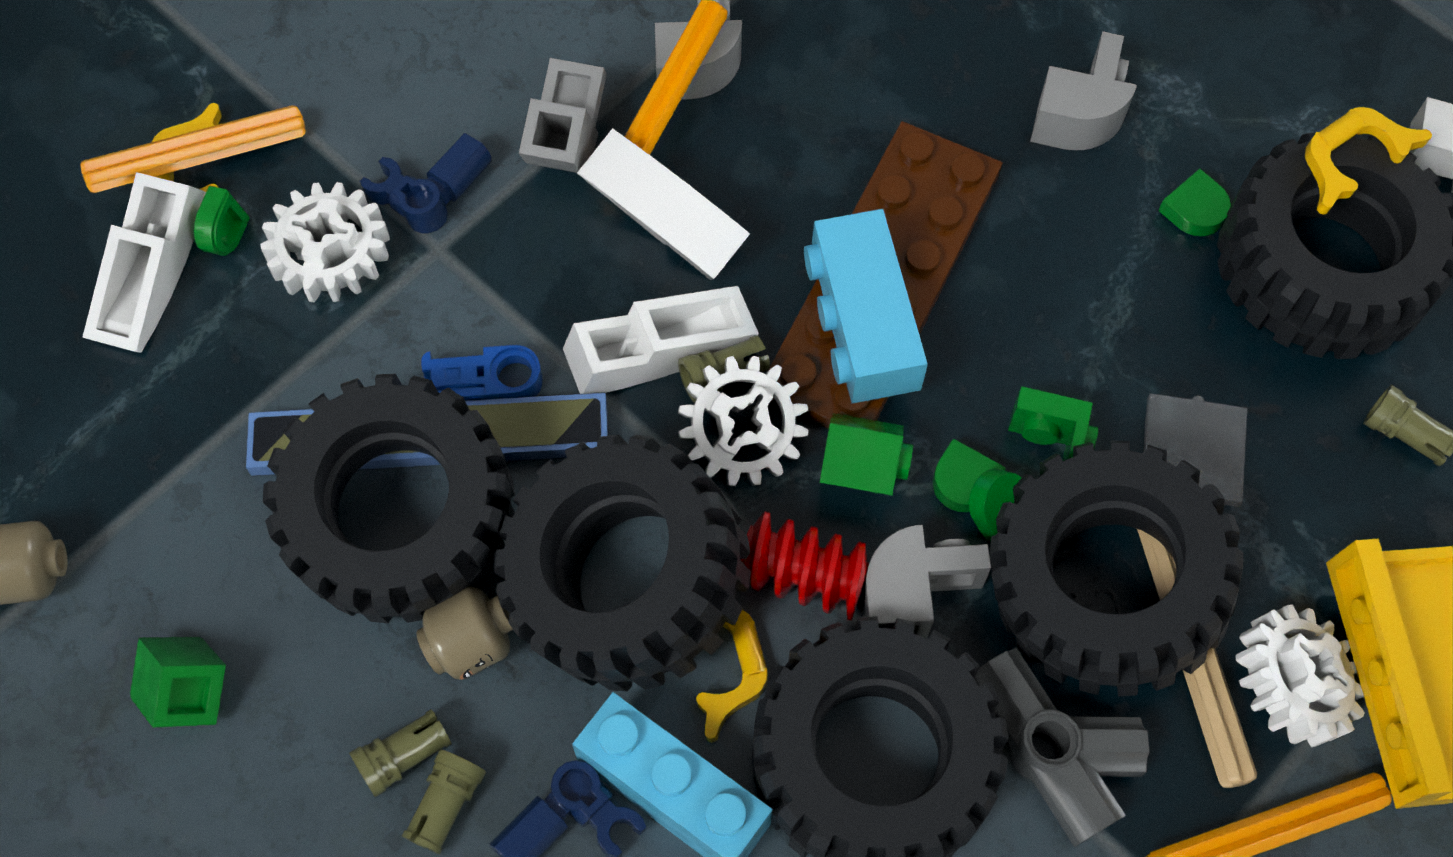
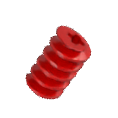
(806, 565)

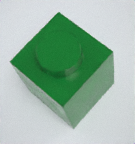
(865, 454)

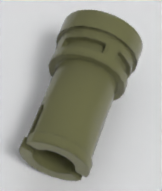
(692, 366)
(1400, 417)
(386, 760)
(450, 785)

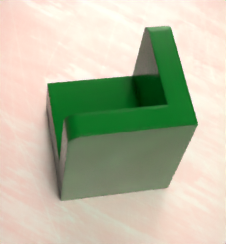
(177, 681)

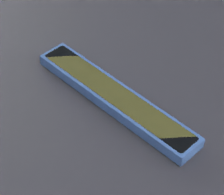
(522, 426)

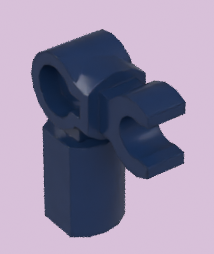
(425, 200)
(574, 793)

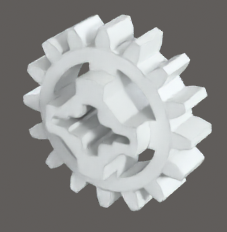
(329, 245)
(766, 435)
(1301, 676)

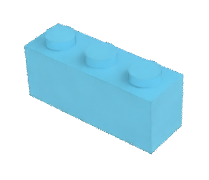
(865, 306)
(671, 782)

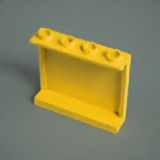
(1402, 646)

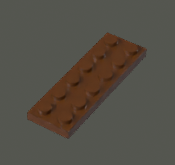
(931, 203)

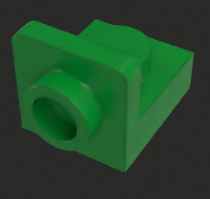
(1052, 419)

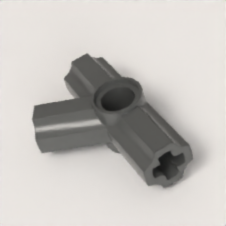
(1084, 747)

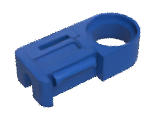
(478, 375)

